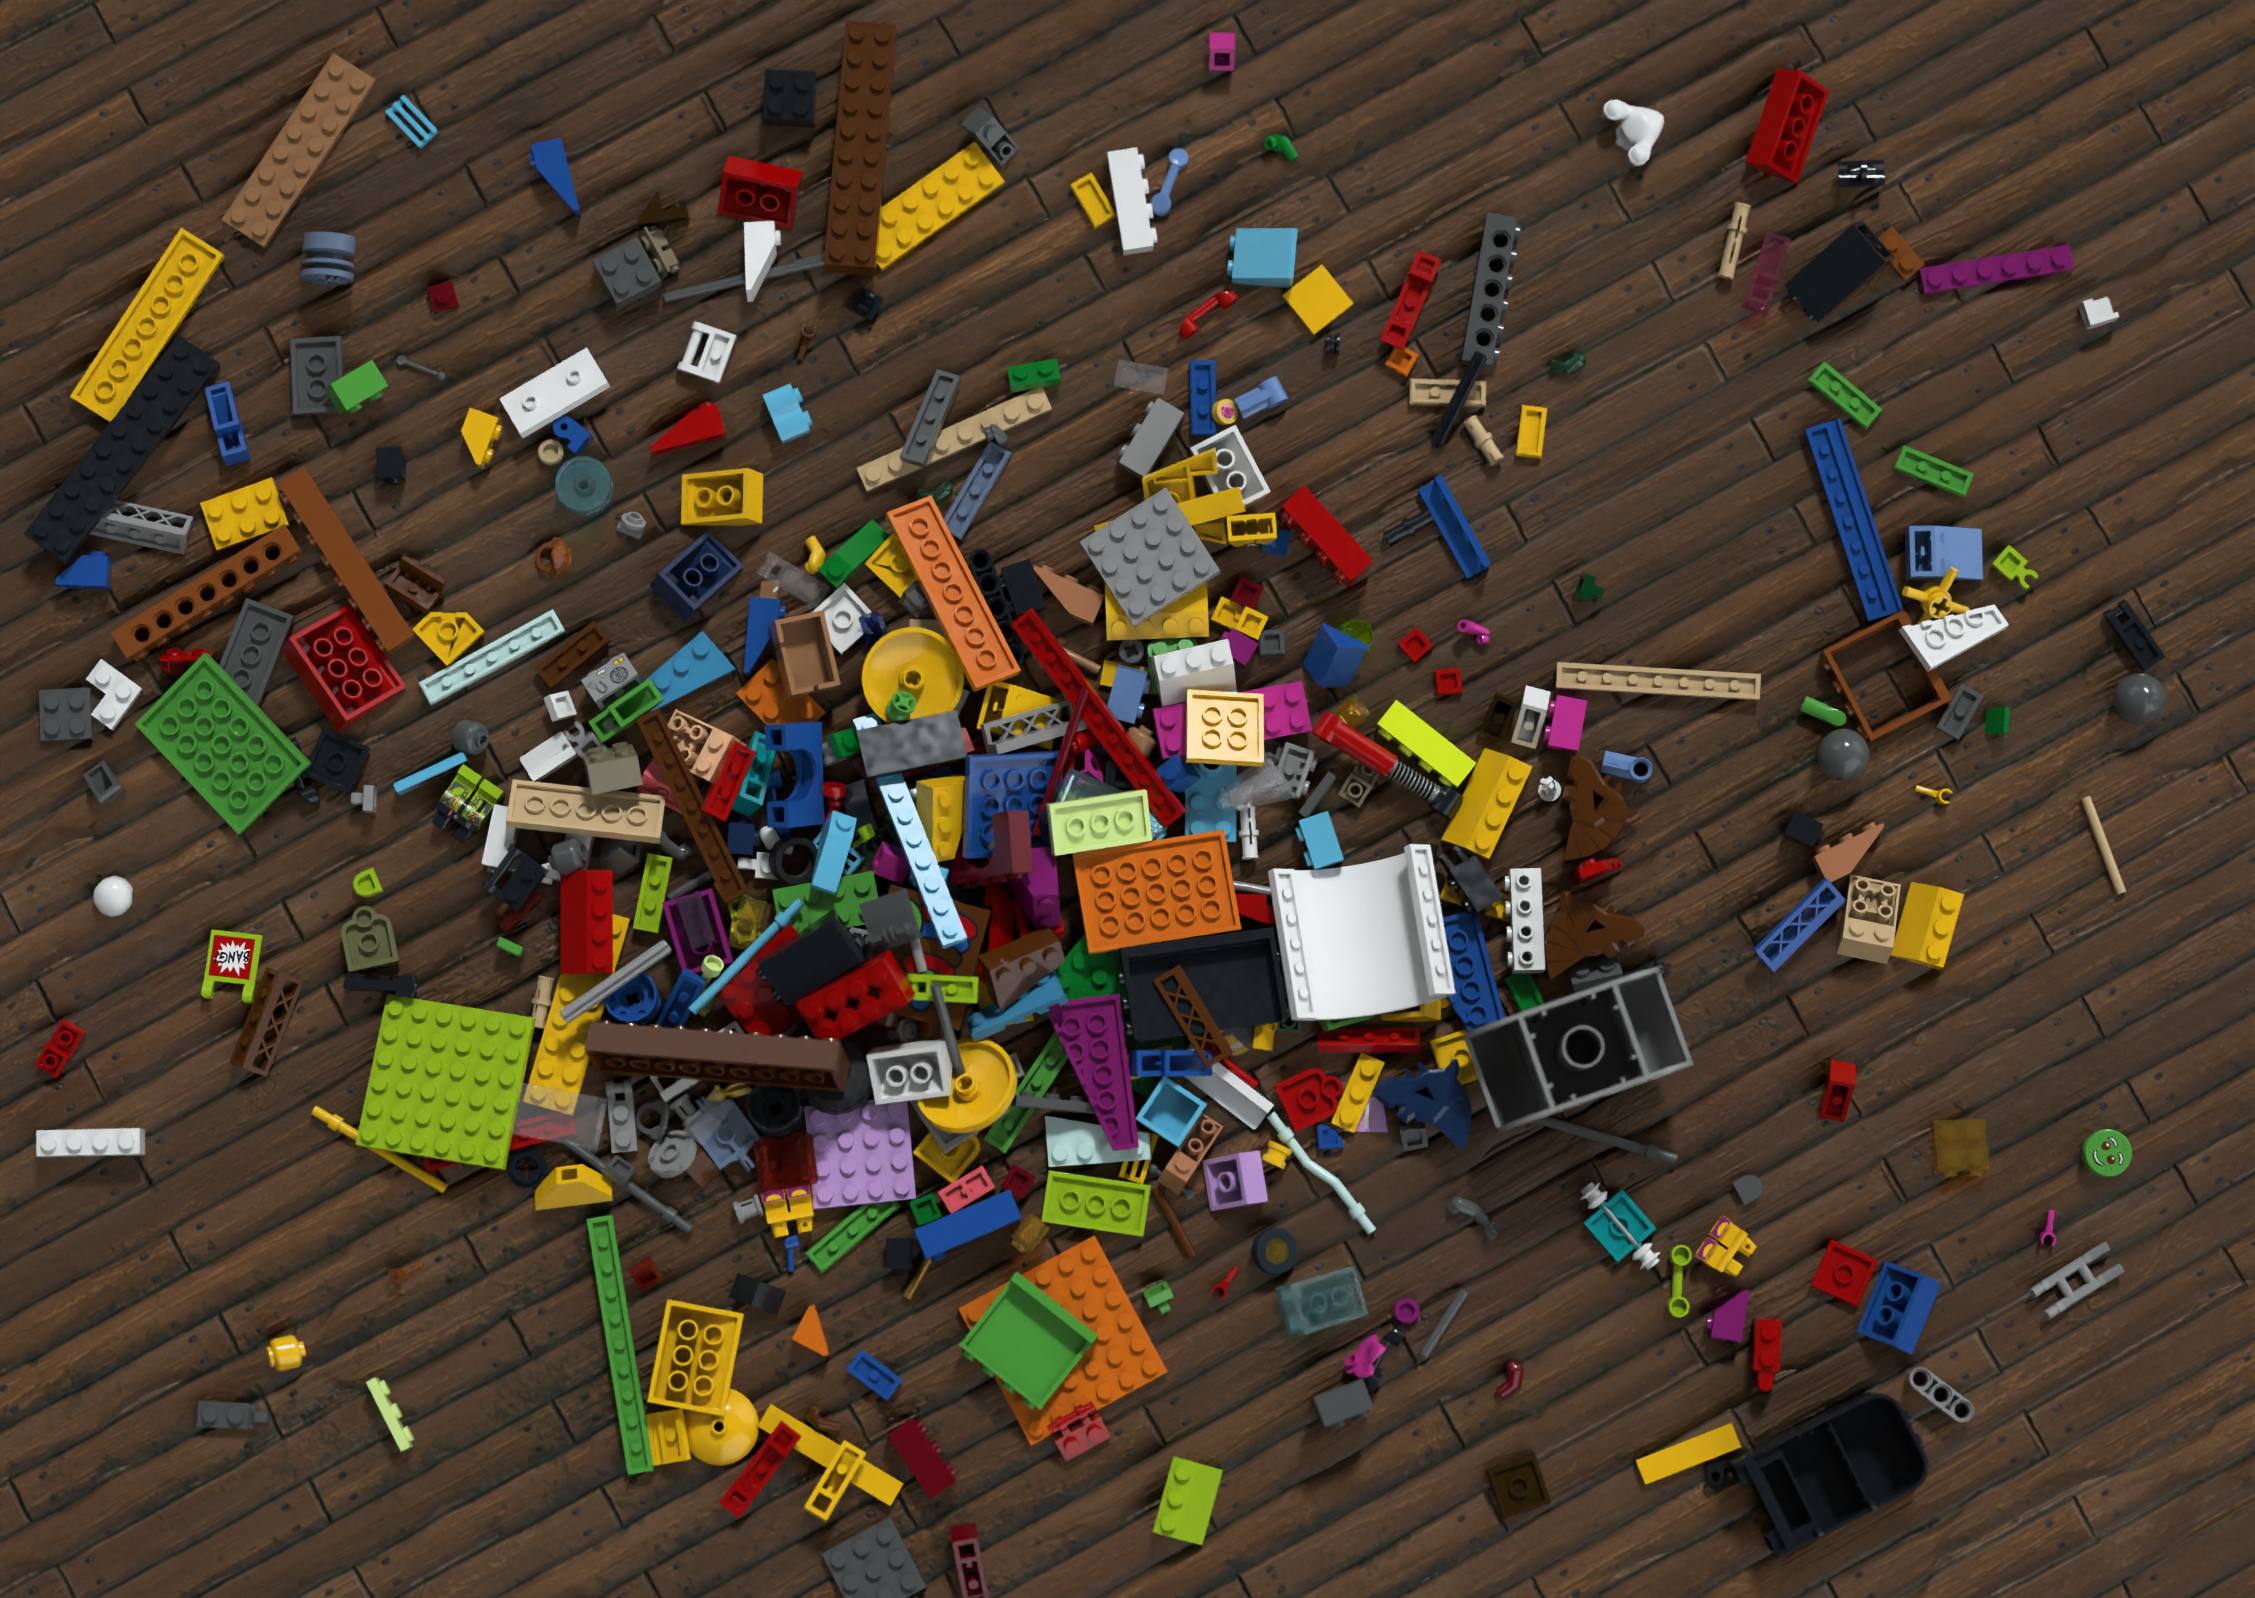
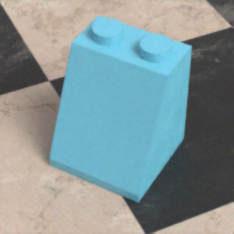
(1263, 256)

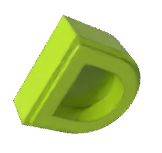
(367, 883)

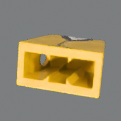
(1251, 529)

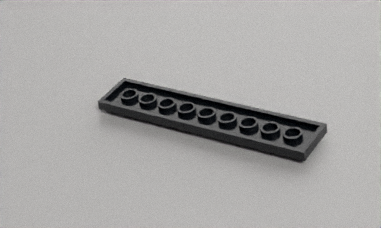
(122, 449)

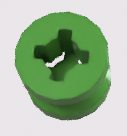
(899, 700)

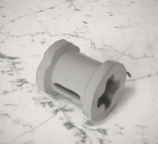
(684, 1109)
(748, 1208)

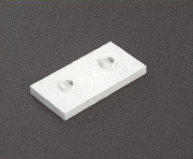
(554, 392)

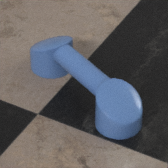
(1161, 202)

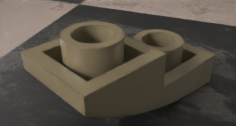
(1358, 784)

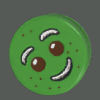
(2106, 1153)

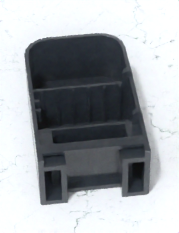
(1832, 1469)

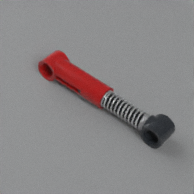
(1383, 762)

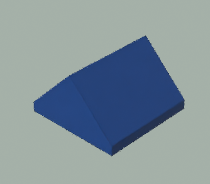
(1334, 657)

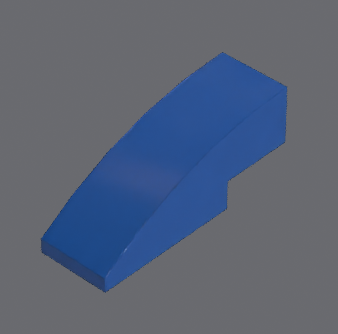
(227, 423)
(1168, 1063)

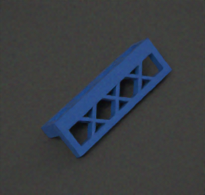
(1454, 527)
(1801, 928)

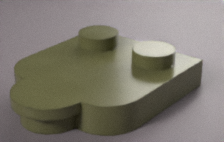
(369, 941)

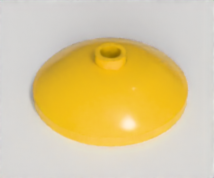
(733, 1441)

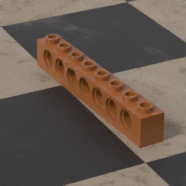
(127, 634)

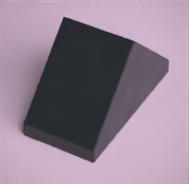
(757, 1294)

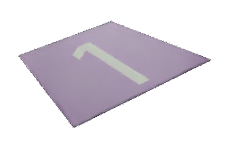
(1373, 1117)

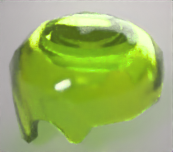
(1358, 630)

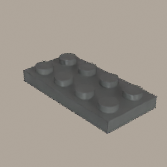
(255, 647)

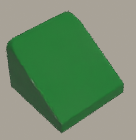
(1997, 721)

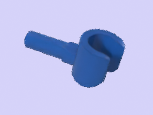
(791, 1242)

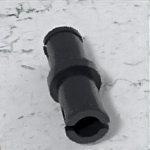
(1408, 527)

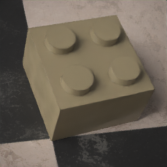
(612, 768)

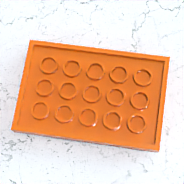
(1156, 891)

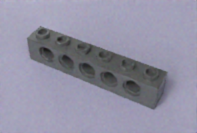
(1495, 226)

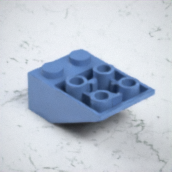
(1937, 548)

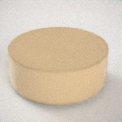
(551, 452)

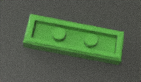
(1844, 395)
(1933, 471)

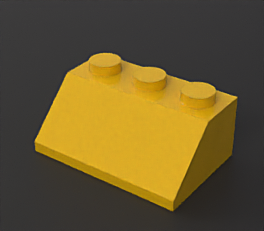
(1927, 925)

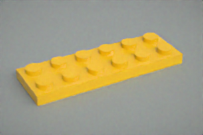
(935, 202)

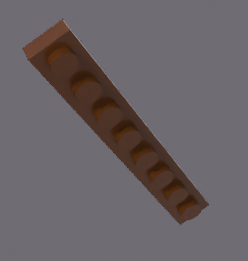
(690, 802)

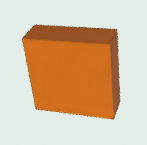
(1401, 361)

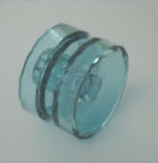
(575, 474)

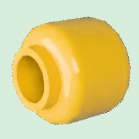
(285, 1353)

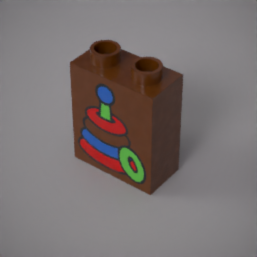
(951, 961)

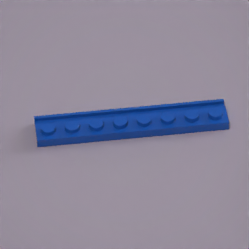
(1853, 520)

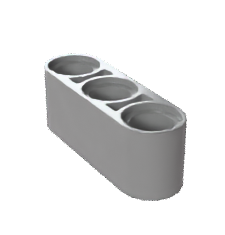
(1952, 1397)

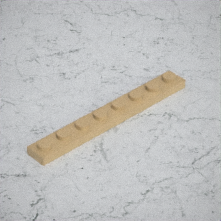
(958, 437)
(1658, 681)

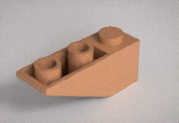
(1075, 599)
(1841, 859)
(1190, 1153)

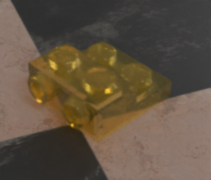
(1960, 1147)

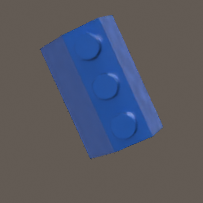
(1898, 1307)

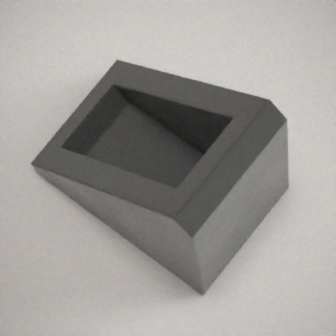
(104, 783)

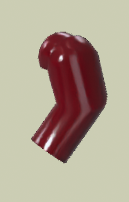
(1514, 1380)

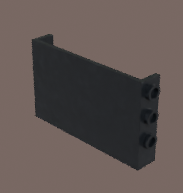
(1231, 973)

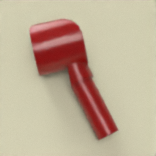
(1225, 1283)

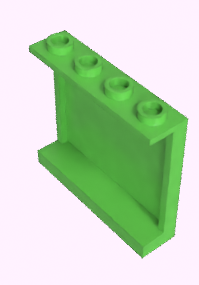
(1027, 1341)

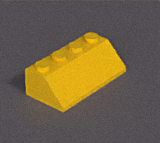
(1486, 803)

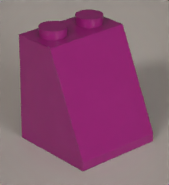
(1039, 890)

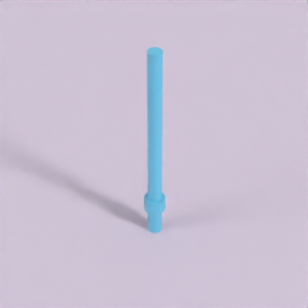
(782, 920)

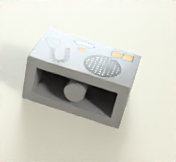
(611, 681)

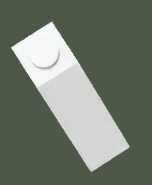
(760, 253)

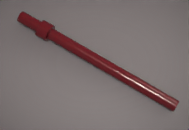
(1062, 757)

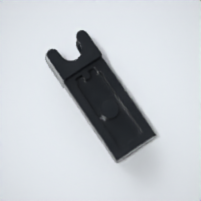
(403, 986)

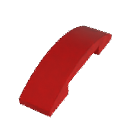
(1410, 300)
(1001, 919)
(760, 1469)

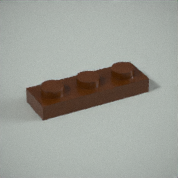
(572, 654)

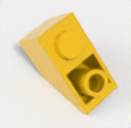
(479, 433)

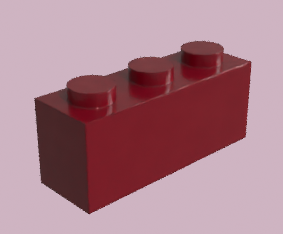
(923, 1457)

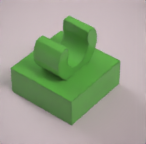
(1158, 1296)

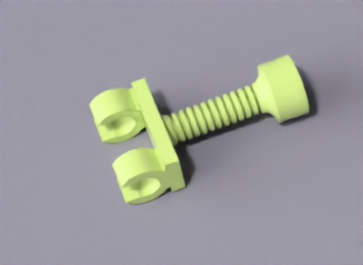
(711, 968)

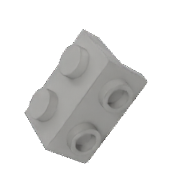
(1295, 765)

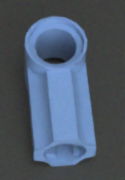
(1266, 395)
(1623, 765)

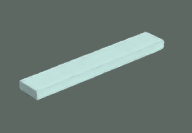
(492, 657)

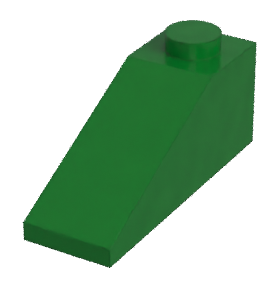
(853, 554)

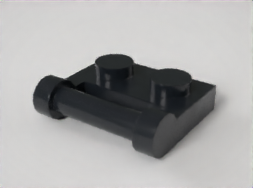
(521, 883)

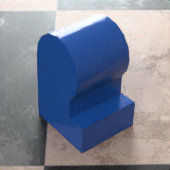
(570, 431)

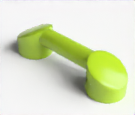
(1678, 1256)

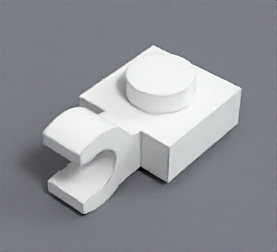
(760, 865)

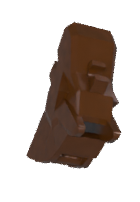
(1593, 827)
(1570, 938)

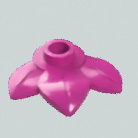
(1360, 1363)

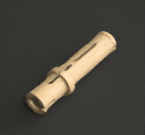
(1739, 215)

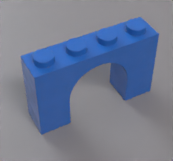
(806, 801)

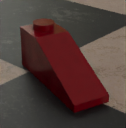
(969, 1561)

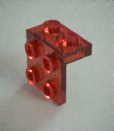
(786, 1162)

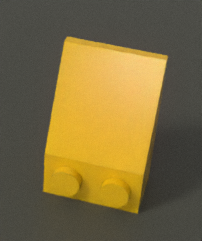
(722, 498)

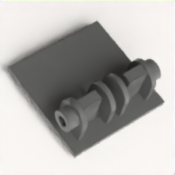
(889, 921)

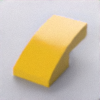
(1240, 618)

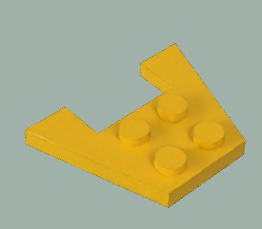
(1181, 485)

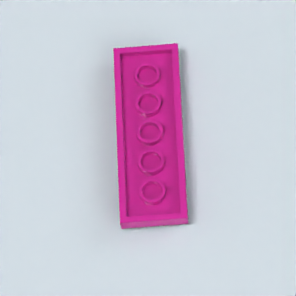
(1284, 716)

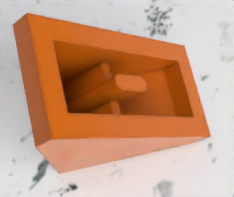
(811, 1333)

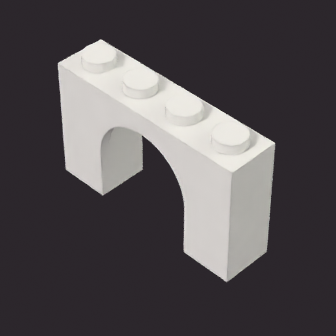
(500, 838)

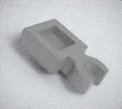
(584, 741)

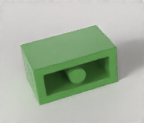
(356, 387)

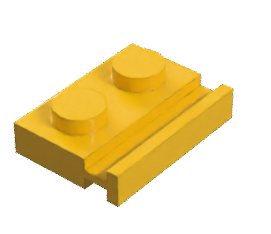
(668, 1437)

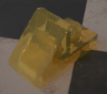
(1352, 711)
(747, 922)

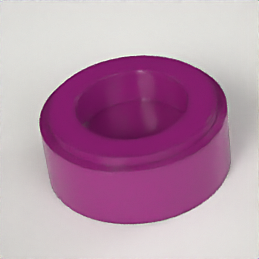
(1406, 1310)

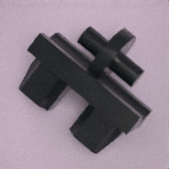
(1861, 173)

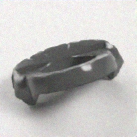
(658, 1131)

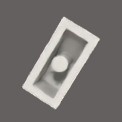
(1530, 717)

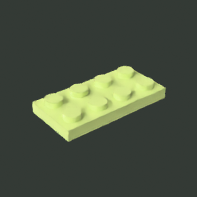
(1099, 822)

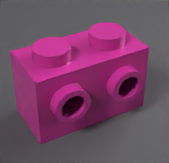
(1565, 724)

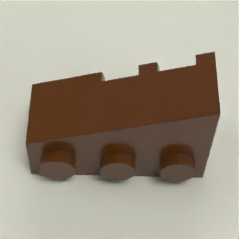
(1020, 965)

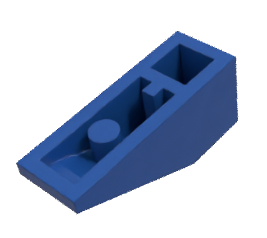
(554, 169)
(761, 613)

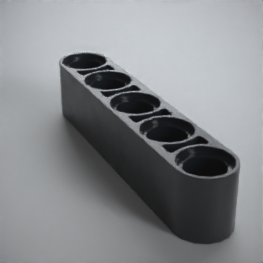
(996, 596)

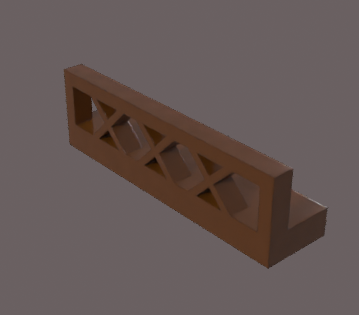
(257, 1022)
(1211, 1029)

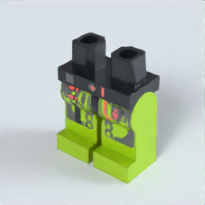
(460, 808)

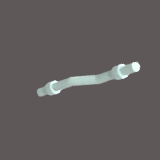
(1355, 1210)

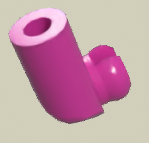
(1482, 633)

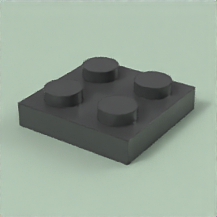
(65, 714)

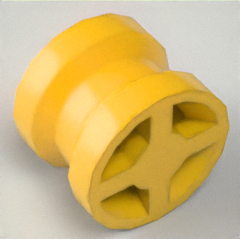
(1276, 1154)

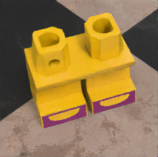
(778, 1213)
(1732, 1239)

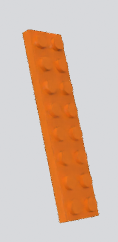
(952, 593)

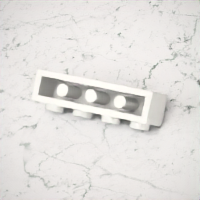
(1526, 921)

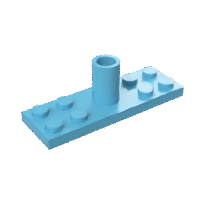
(1202, 802)

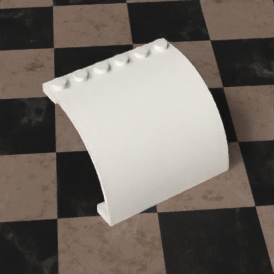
(1362, 937)

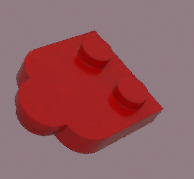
(1309, 1097)

